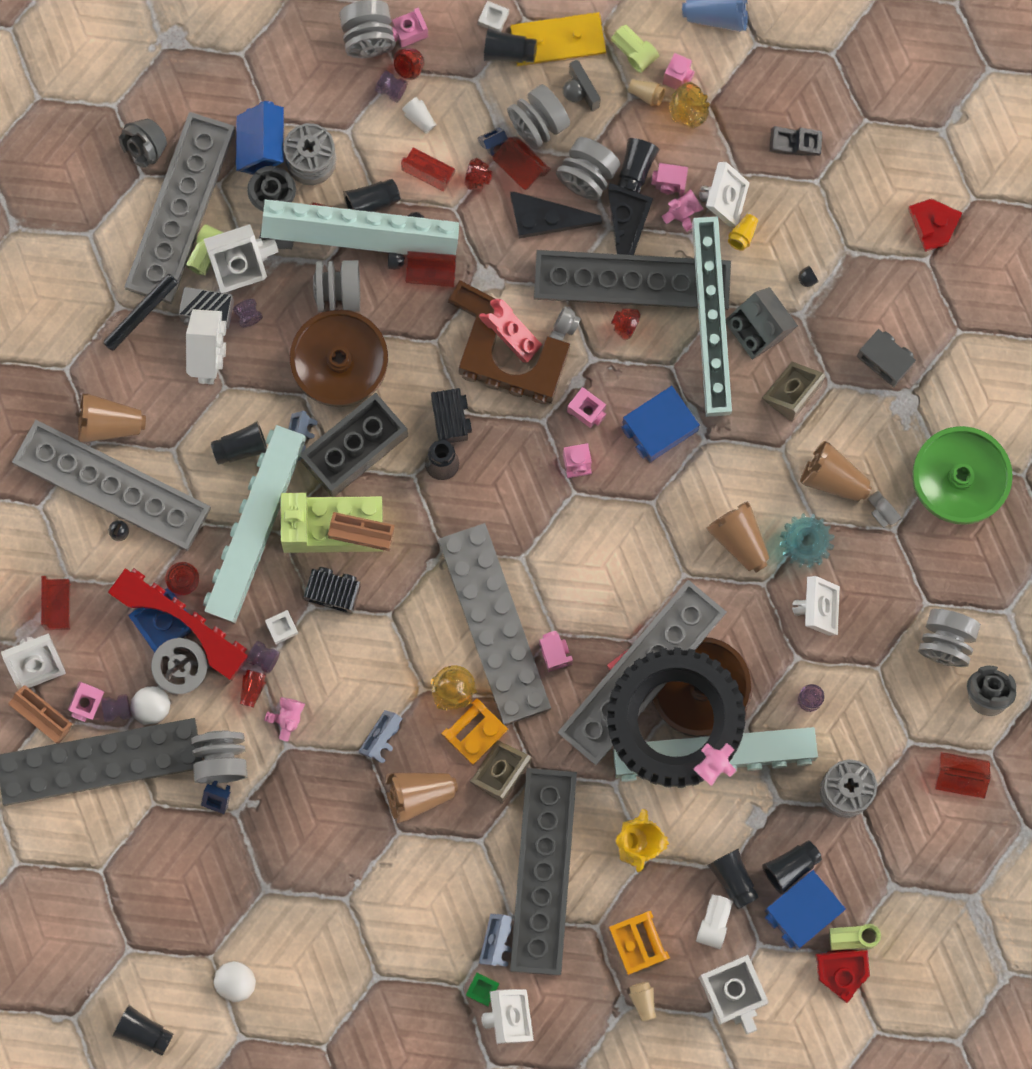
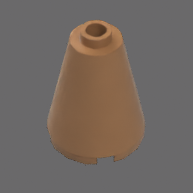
(107, 419)
(835, 474)
(741, 537)
(418, 792)

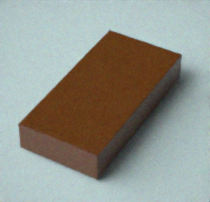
(471, 299)

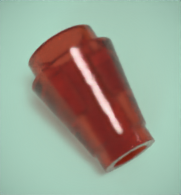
(251, 687)

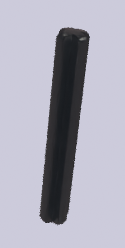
(140, 312)

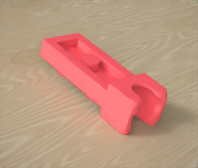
(511, 330)

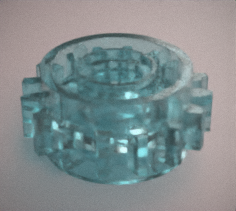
(806, 527)

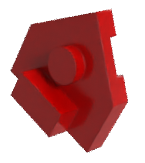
(934, 222)
(843, 971)

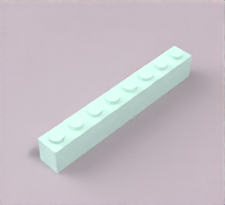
(357, 229)
(711, 316)
(255, 524)
(755, 750)

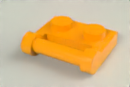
(481, 738)
(631, 946)

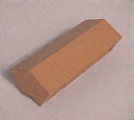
(361, 531)
(40, 714)

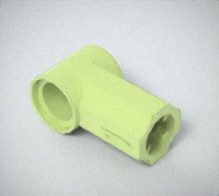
(638, 53)
(199, 260)
(851, 937)

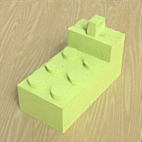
(307, 521)

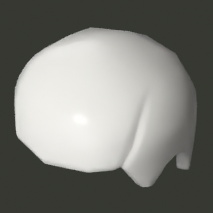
(150, 705)
(234, 981)

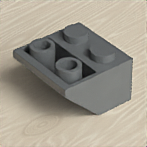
(760, 322)

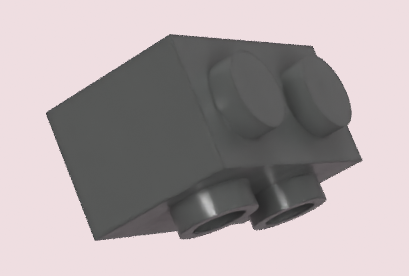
(886, 357)

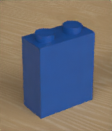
(259, 137)
(659, 424)
(804, 910)

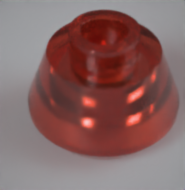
(408, 63)
(477, 174)
(626, 322)
(185, 572)

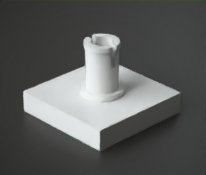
(726, 194)
(820, 606)
(33, 661)
(509, 1016)

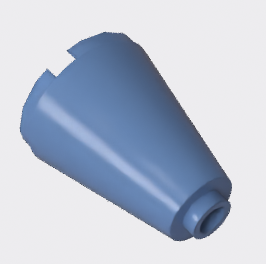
(717, 13)

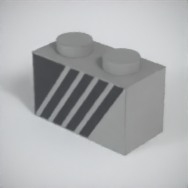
(205, 300)

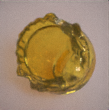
(689, 105)
(453, 688)

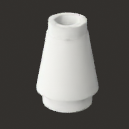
(419, 115)

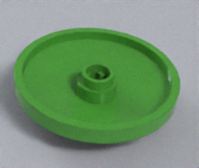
(962, 475)

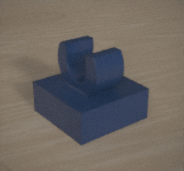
(492, 139)
(216, 798)

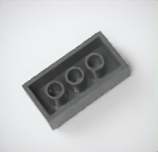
(354, 445)

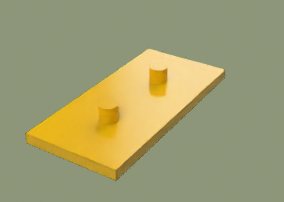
(564, 37)

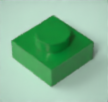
(480, 989)

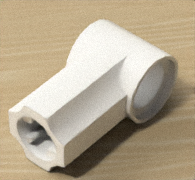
(713, 927)

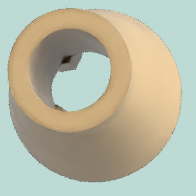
(647, 91)
(643, 999)

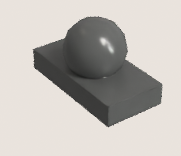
(580, 87)

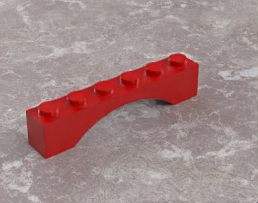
(136, 593)

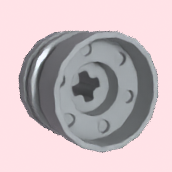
(367, 28)
(539, 116)
(306, 166)
(588, 168)
(337, 286)
(950, 632)
(219, 759)
(838, 799)

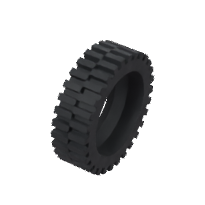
(651, 672)

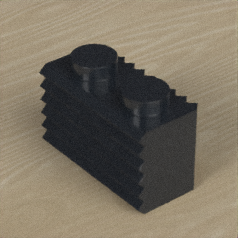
(449, 415)
(332, 590)

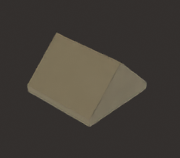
(794, 389)
(501, 771)

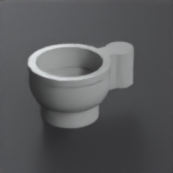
(565, 323)
(884, 511)

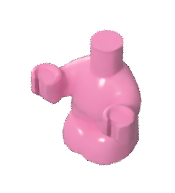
(682, 208)
(288, 717)
(715, 763)

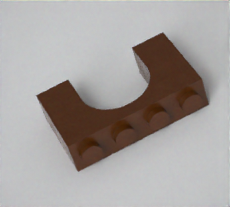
(537, 383)

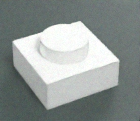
(493, 16)
(281, 627)

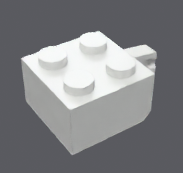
(238, 257)
(205, 345)
(735, 992)

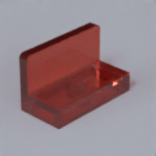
(520, 162)
(427, 169)
(431, 269)
(55, 603)
(963, 775)

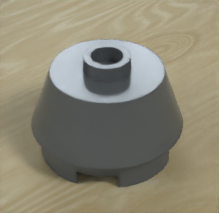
(144, 141)
(271, 184)
(991, 691)

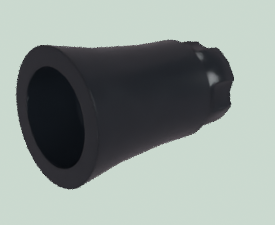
(509, 47)
(637, 163)
(372, 197)
(239, 444)
(442, 467)
(791, 866)
(734, 878)
(142, 1031)

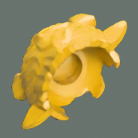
(640, 841)

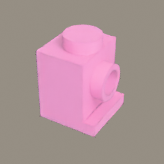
(409, 35)
(678, 71)
(670, 179)
(584, 400)
(577, 460)
(555, 651)
(85, 691)

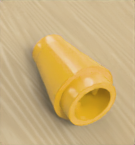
(742, 233)

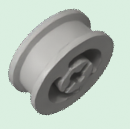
(166, 650)

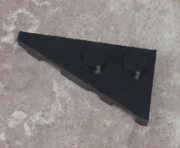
(628, 216)
(541, 217)

